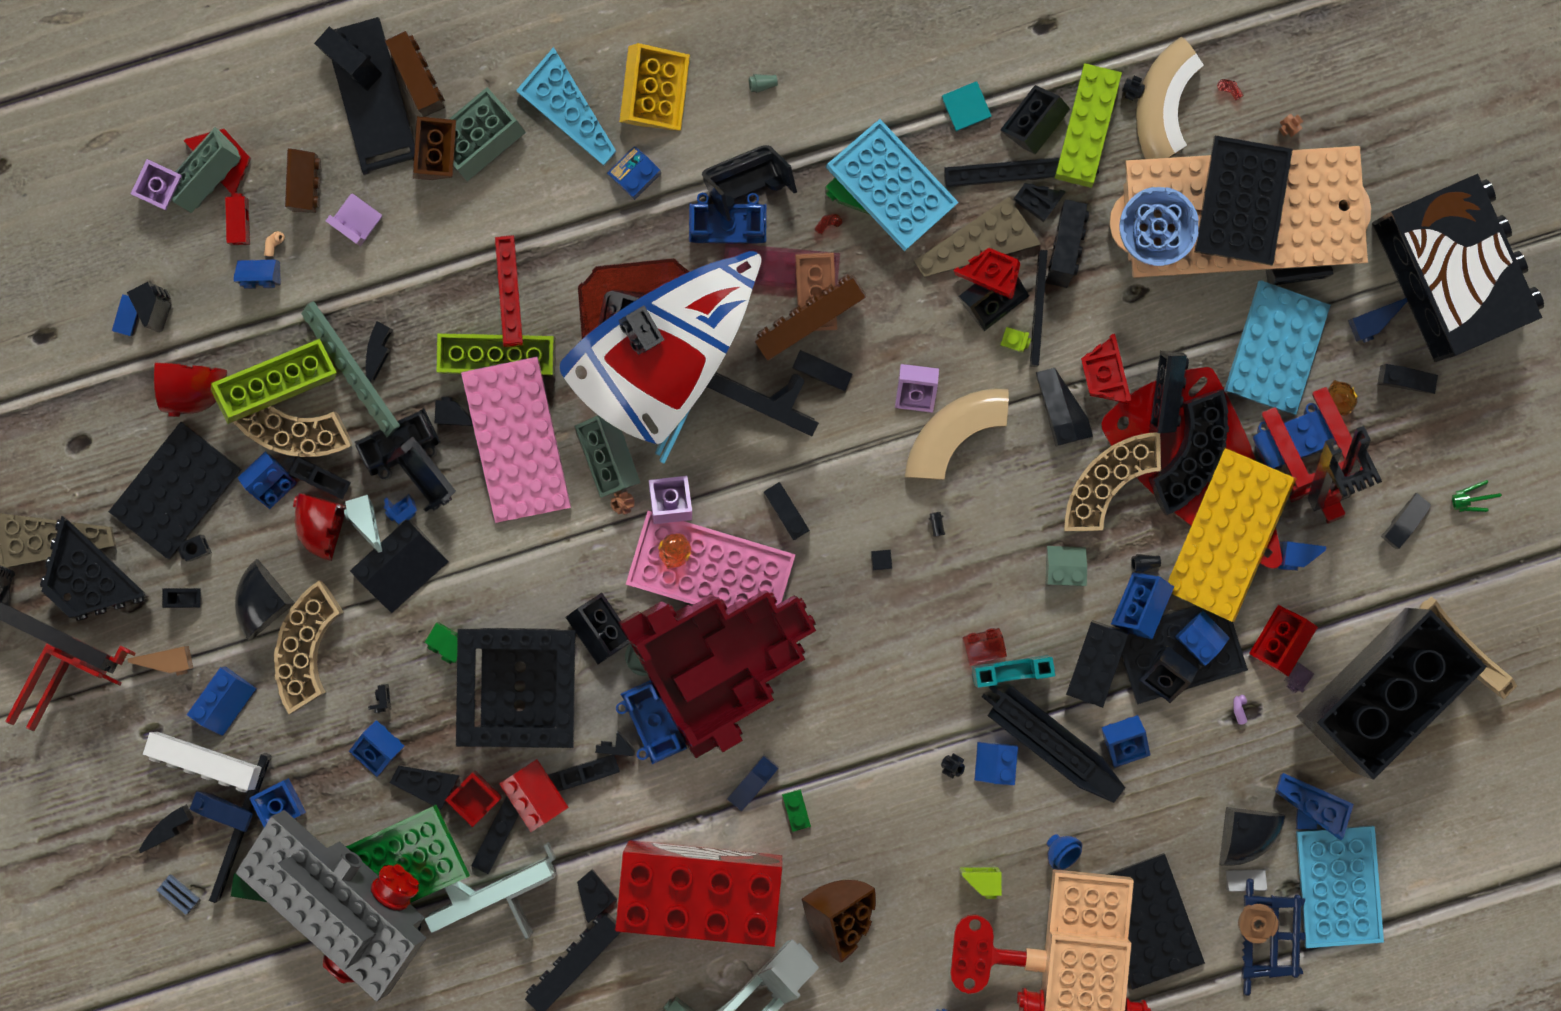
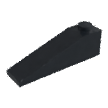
(1063, 411)

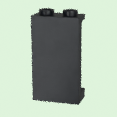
(422, 472)

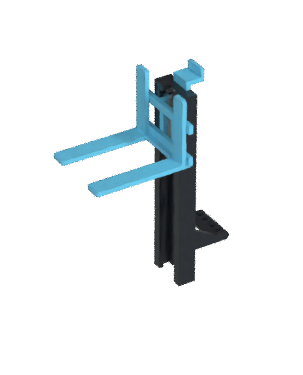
(777, 406)

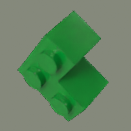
(443, 640)

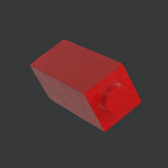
(237, 220)

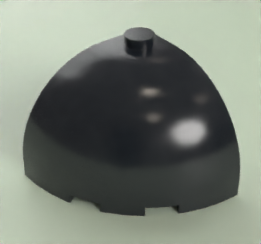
(259, 600)
(1248, 835)

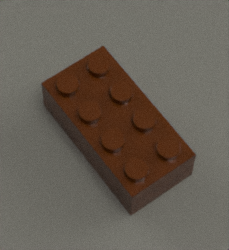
(414, 73)

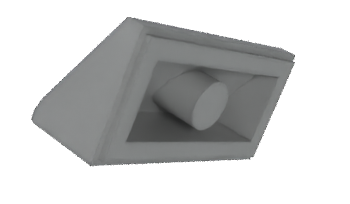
(1237, 879)

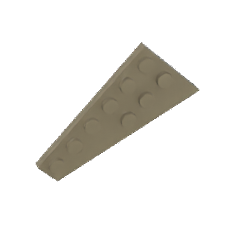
(998, 229)

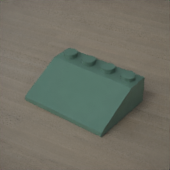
(482, 133)

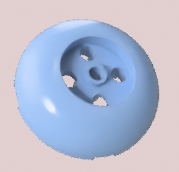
(1175, 210)

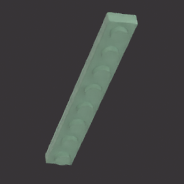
(350, 369)

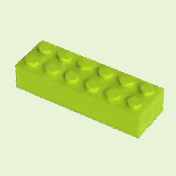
(1088, 125)
(475, 351)
(273, 381)

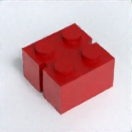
(474, 799)

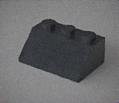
(1035, 119)
(1295, 275)
(151, 305)
(989, 306)
(598, 628)

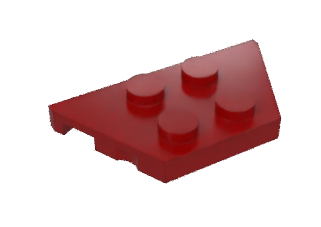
(237, 173)
(993, 271)
(1106, 372)

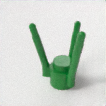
(1461, 501)

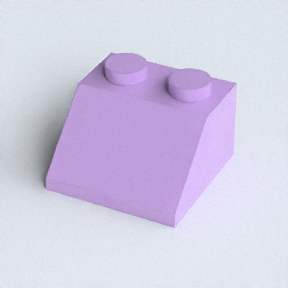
(156, 184)
(917, 388)

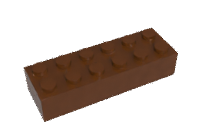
(809, 317)

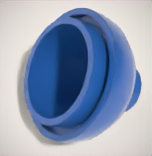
(1063, 851)

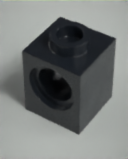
(202, 548)

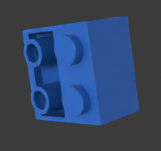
(257, 272)
(267, 480)

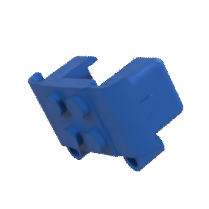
(745, 226)
(1306, 432)
(652, 722)

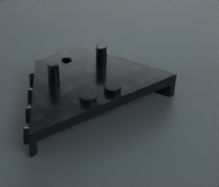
(86, 575)

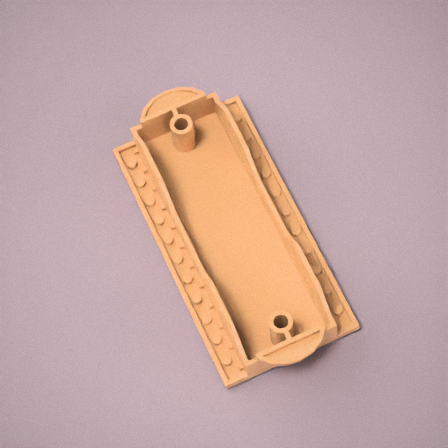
(1311, 222)

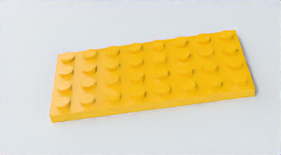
(1230, 534)

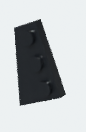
(425, 784)

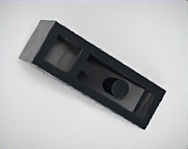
(1407, 378)
(786, 511)

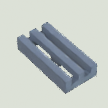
(173, 900)

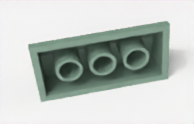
(204, 170)
(607, 456)

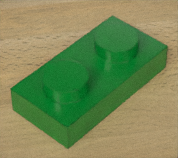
(796, 810)

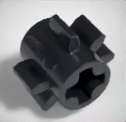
(1133, 88)
(953, 765)

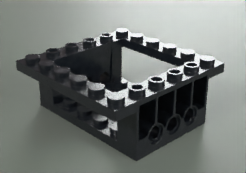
(547, 693)

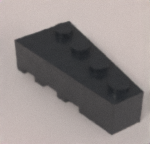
(1067, 243)

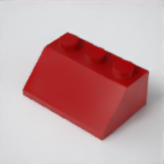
(1283, 640)
(533, 795)

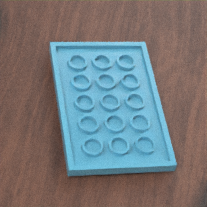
(891, 184)
(1277, 347)
(1340, 887)

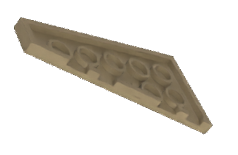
(29, 538)

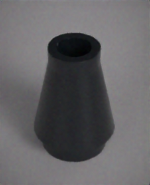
(1145, 562)

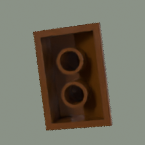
(434, 148)
(302, 181)

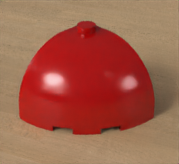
(184, 388)
(318, 524)

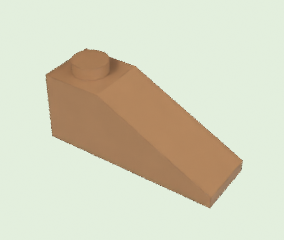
(168, 661)

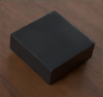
(881, 559)

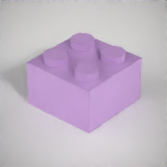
(670, 500)

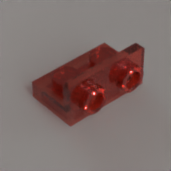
(984, 646)

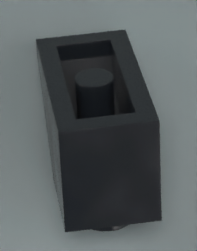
(451, 413)

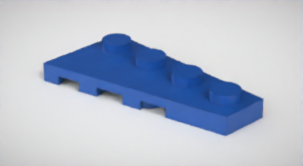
(1320, 806)

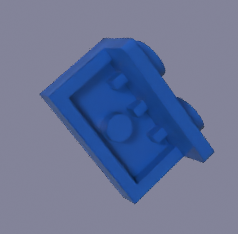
(401, 510)

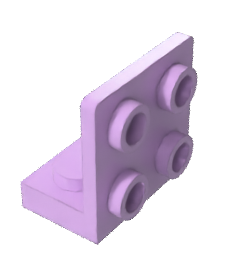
(355, 219)

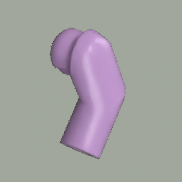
(1238, 701)

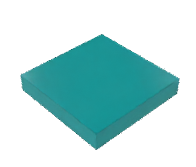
(966, 106)

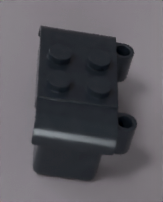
(377, 444)

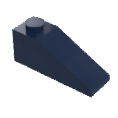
(1374, 321)
(753, 782)
(221, 810)

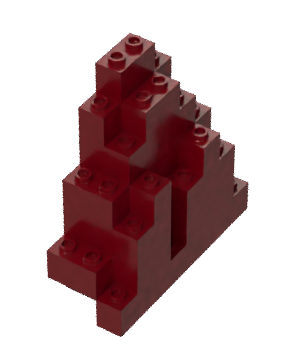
(717, 659)

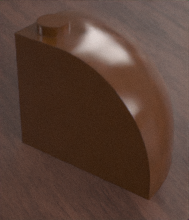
(840, 915)

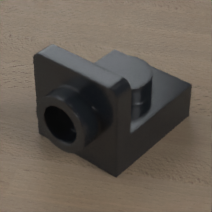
(383, 696)

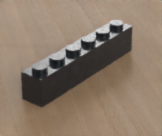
(570, 967)

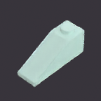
(362, 516)

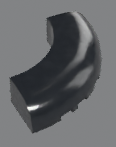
(1198, 454)

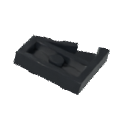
(1038, 200)
(594, 895)

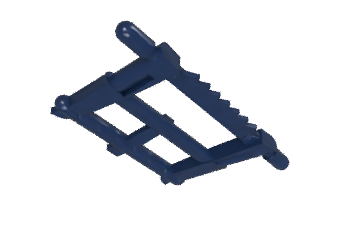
(1273, 969)

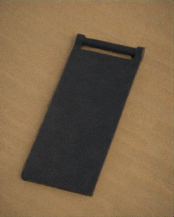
(379, 114)

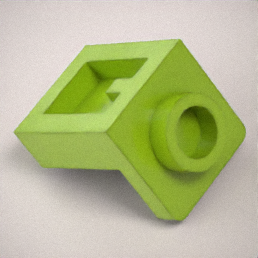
(1015, 340)

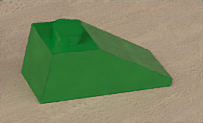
(837, 192)

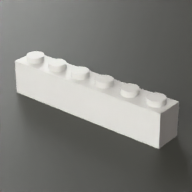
(202, 761)

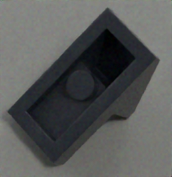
(181, 597)
(621, 748)

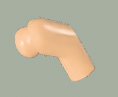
(273, 241)

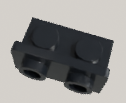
(640, 330)

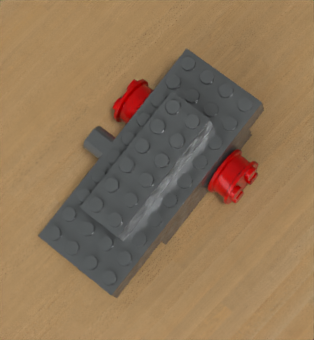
(338, 903)

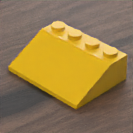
(654, 87)

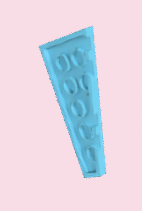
(560, 100)

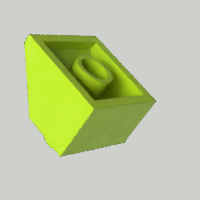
(985, 880)

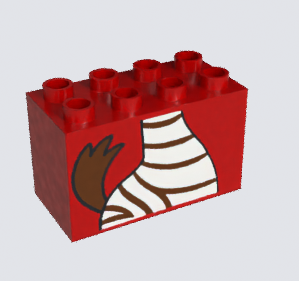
(699, 893)

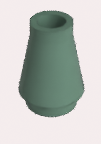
(762, 82)

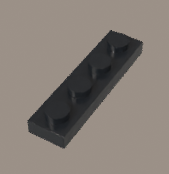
(496, 837)

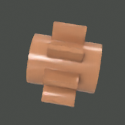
(1291, 125)
(622, 502)

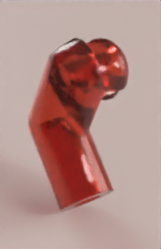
(1230, 86)
(828, 220)

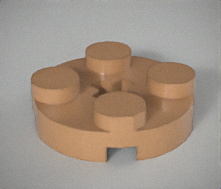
(1253, 913)

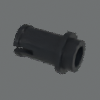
(937, 523)

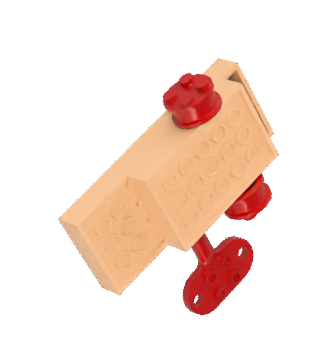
(1083, 953)

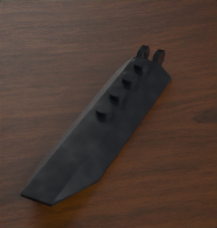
(1054, 743)

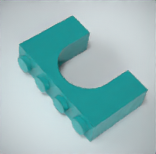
(997, 672)

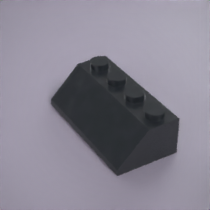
(1168, 391)

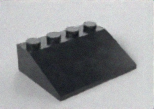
(402, 566)

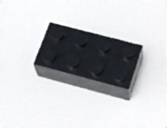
(1097, 663)

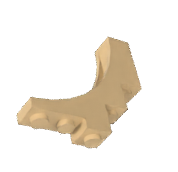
(1493, 675)

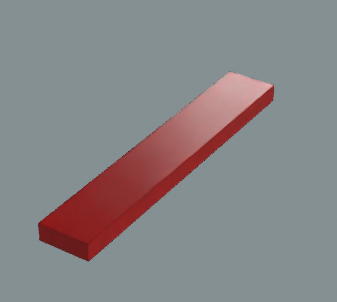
(509, 291)

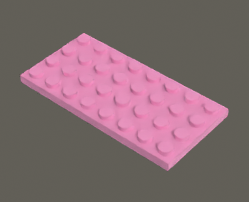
(516, 439)
(716, 567)

